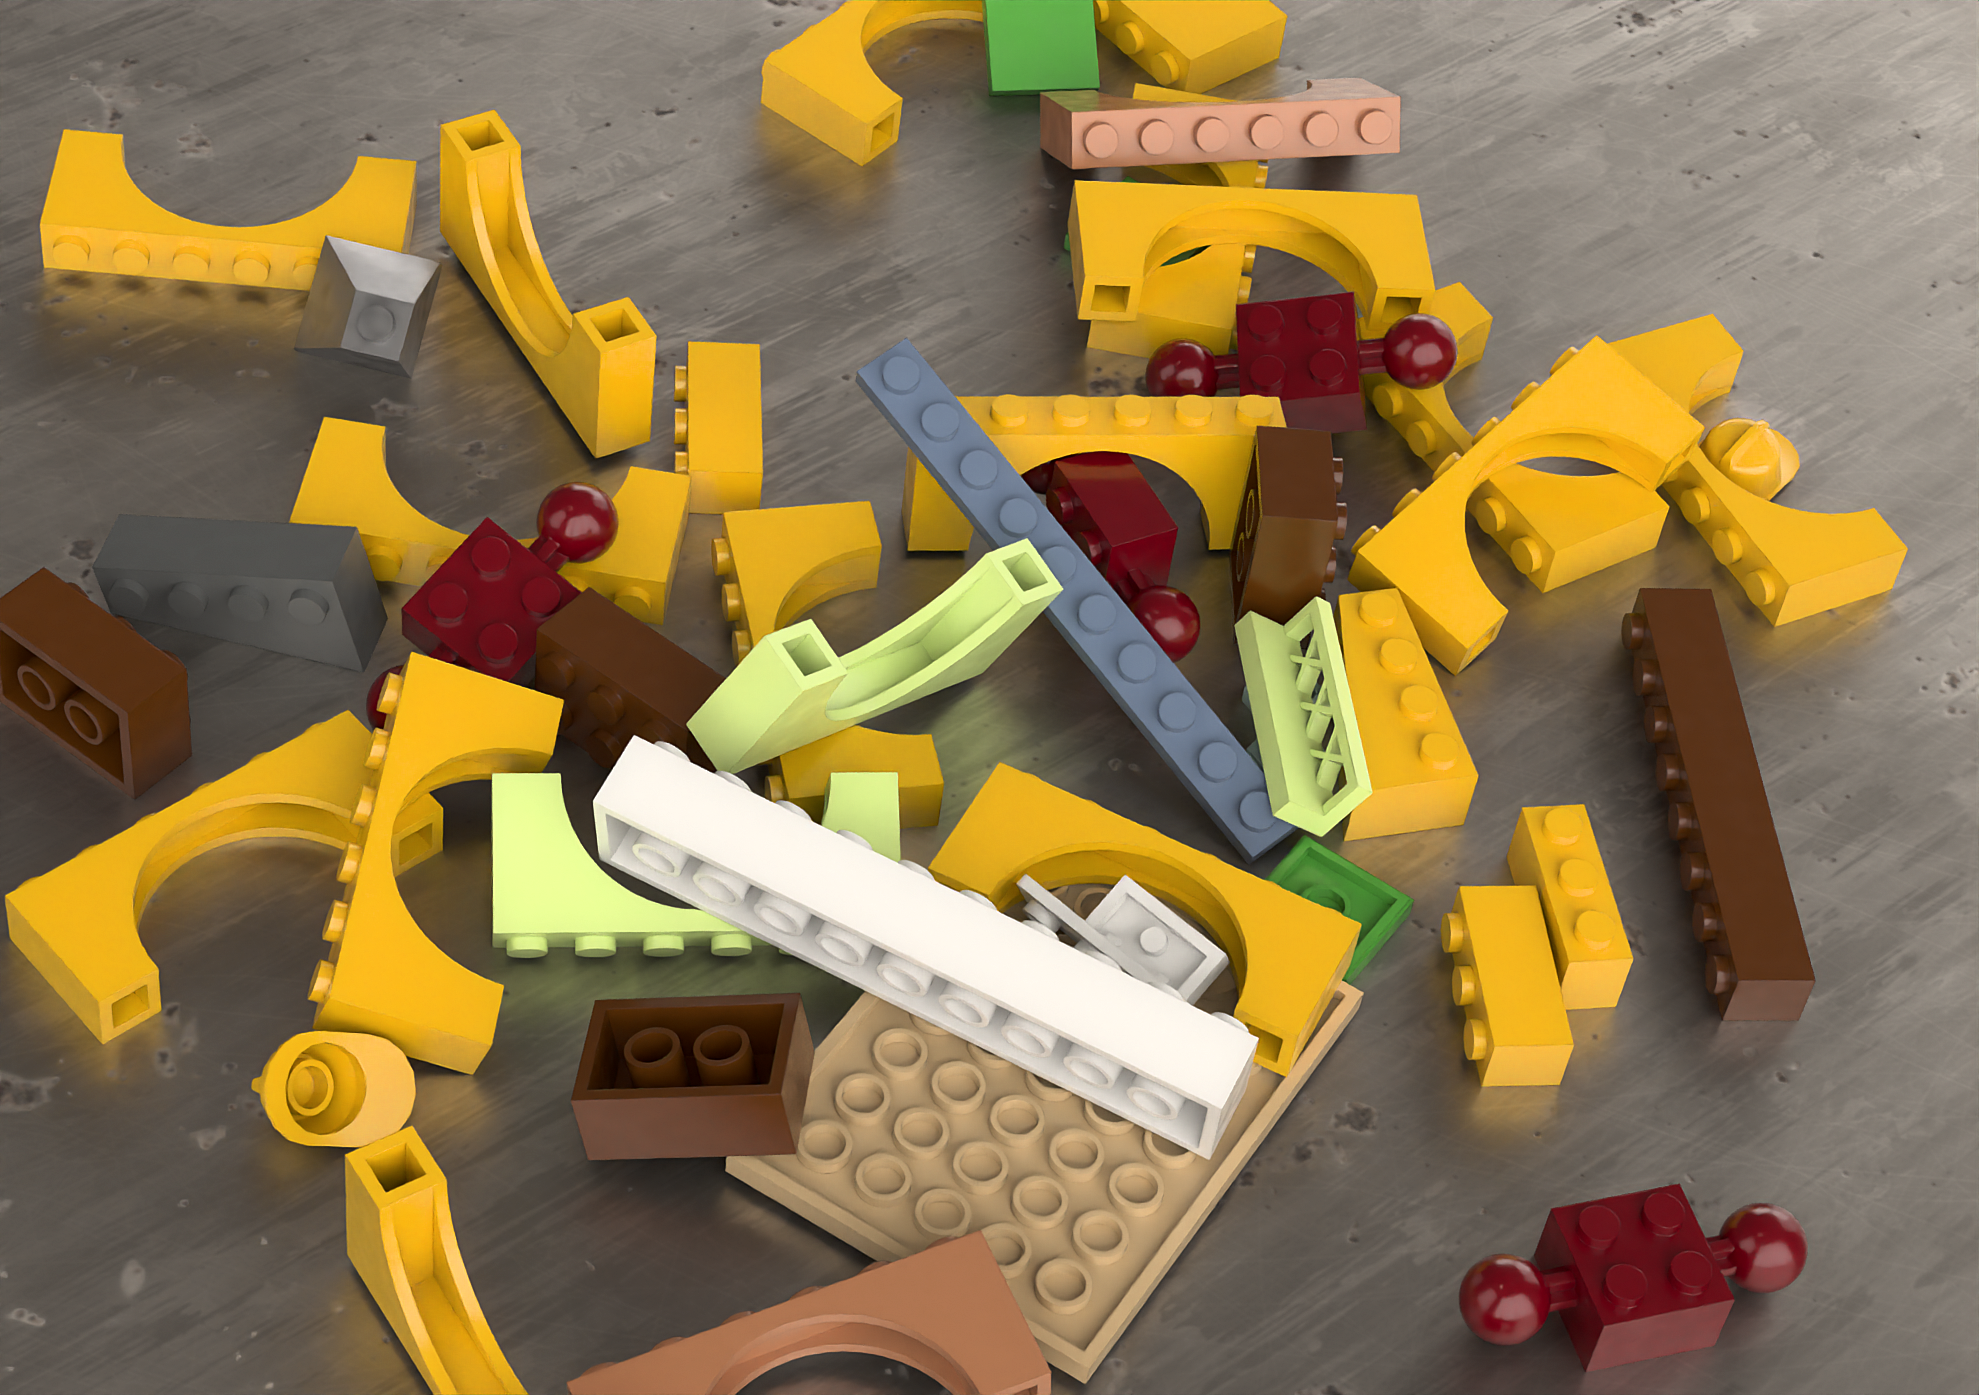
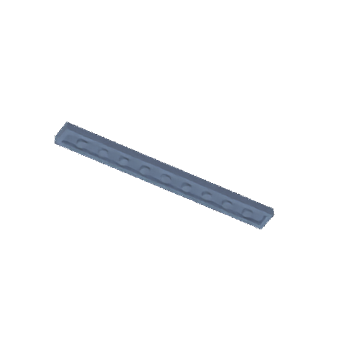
(1088, 609)

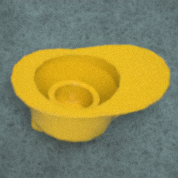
(1751, 455)
(336, 1089)

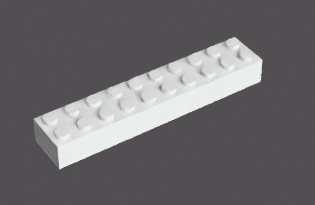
(924, 945)

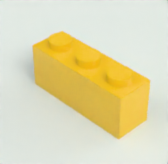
(720, 426)
(1584, 928)
(1507, 986)

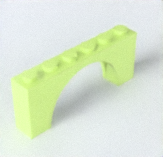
(800, 691)
(559, 897)

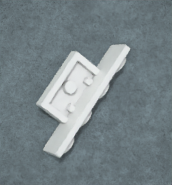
(1136, 934)

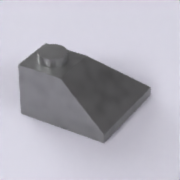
(368, 306)

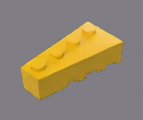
(1405, 726)

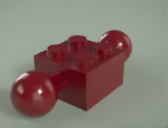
(1309, 358)
(1125, 536)
(496, 592)
(1633, 1276)

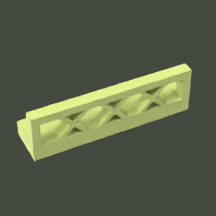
(1293, 727)

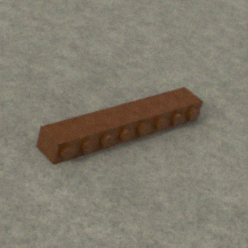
(1717, 807)

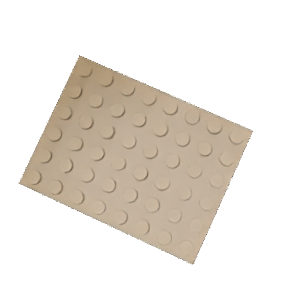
(942, 1139)

